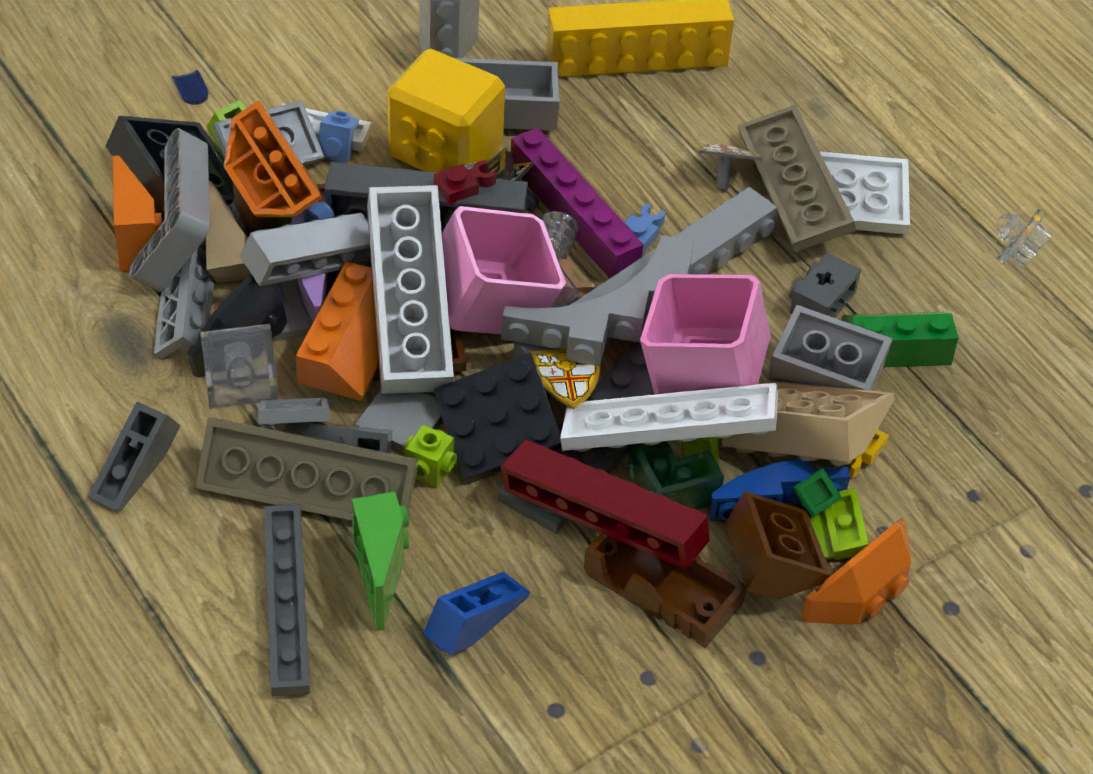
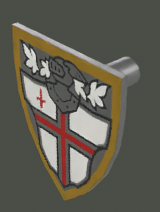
(725, 159)

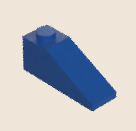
(473, 611)

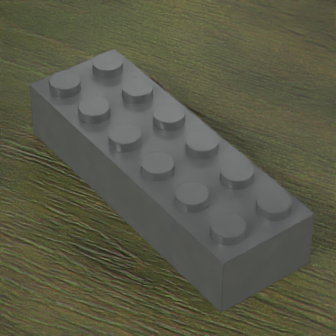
(349, 186)

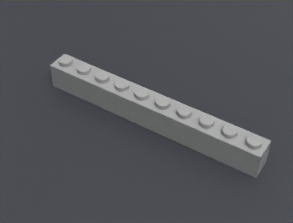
(716, 240)

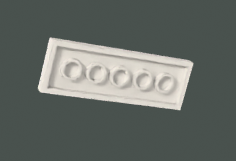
(671, 417)

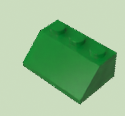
(916, 336)

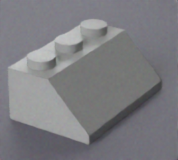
(448, 26)
(828, 352)

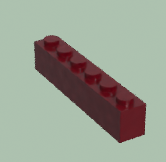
(606, 503)

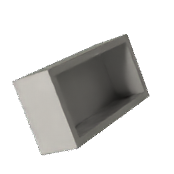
(529, 91)

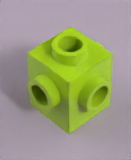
(434, 453)

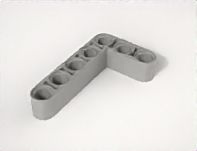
(185, 212)

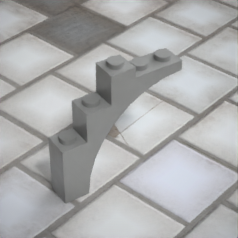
(617, 315)

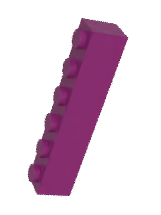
(566, 191)

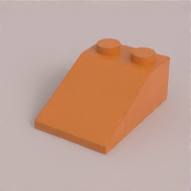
(133, 214)

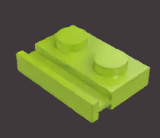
(841, 527)

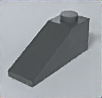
(134, 456)

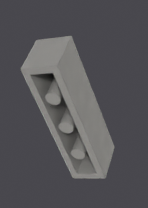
(307, 248)

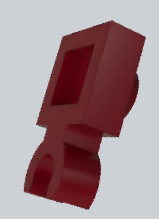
(462, 183)

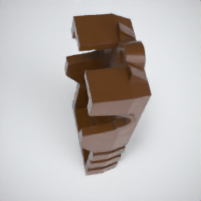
(667, 589)

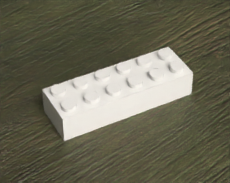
(409, 289)

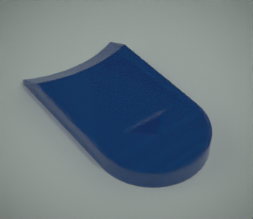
(191, 87)

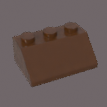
(775, 547)

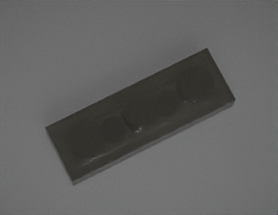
(502, 164)

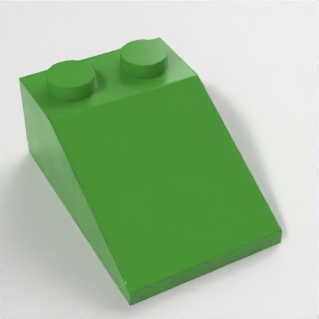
(379, 548)

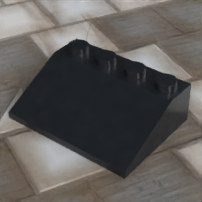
(142, 148)

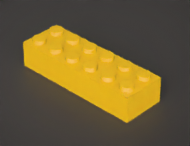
(639, 36)

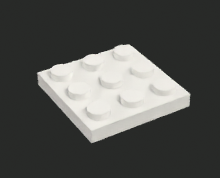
(873, 190)

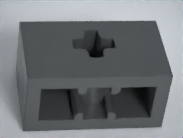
(826, 286)

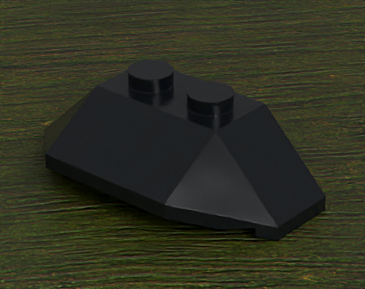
(244, 307)

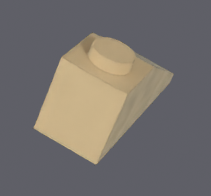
(224, 241)

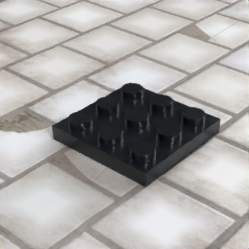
(495, 414)

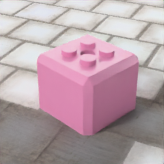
(497, 263)
(705, 332)

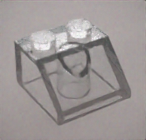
(239, 366)

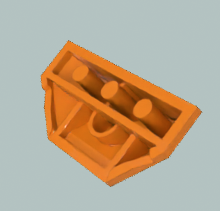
(267, 166)
(864, 581)

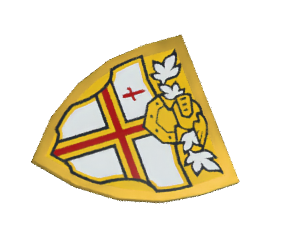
(565, 379)

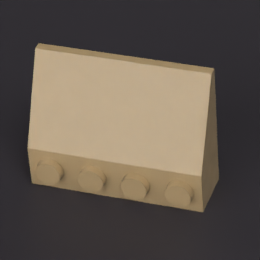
(819, 423)

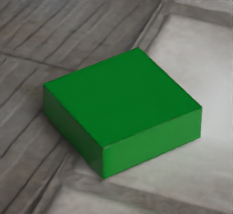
(816, 493)

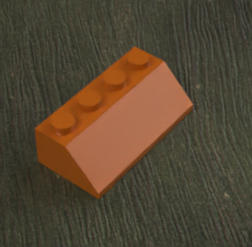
(342, 342)

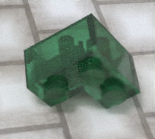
(682, 480)

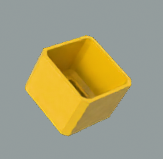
(444, 113)

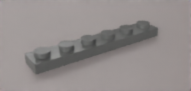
(286, 601)

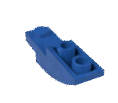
(770, 482)

